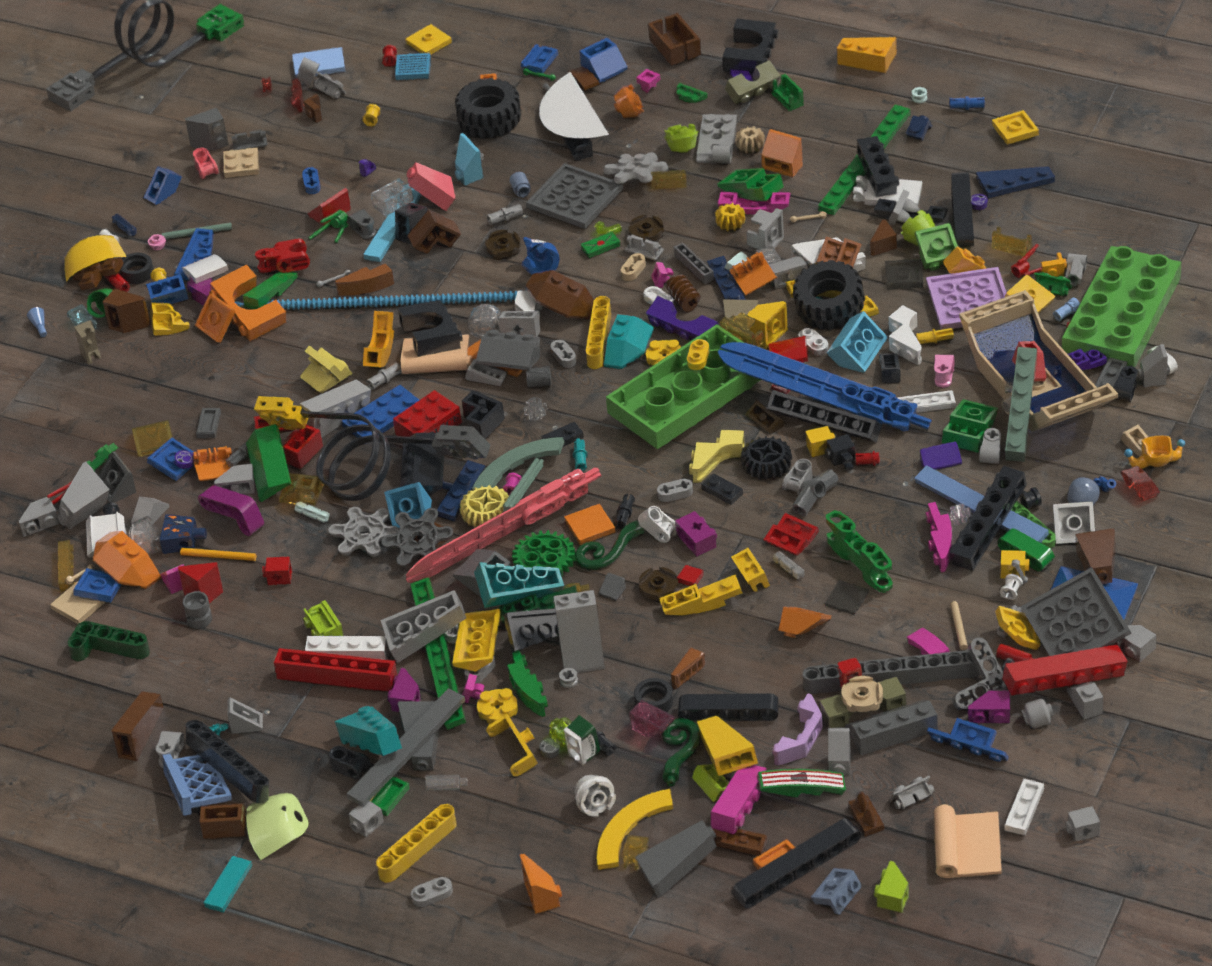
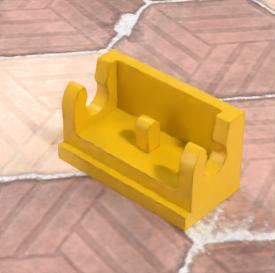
(750, 569)

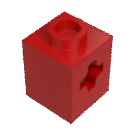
(278, 570)

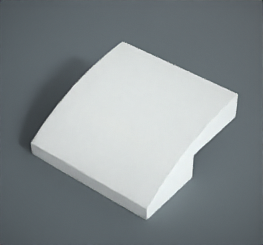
(205, 268)

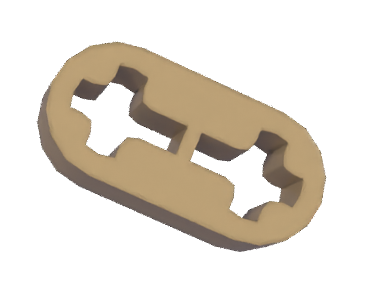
(633, 267)

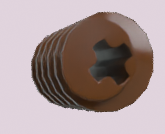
(683, 292)

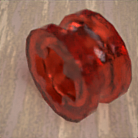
(266, 84)

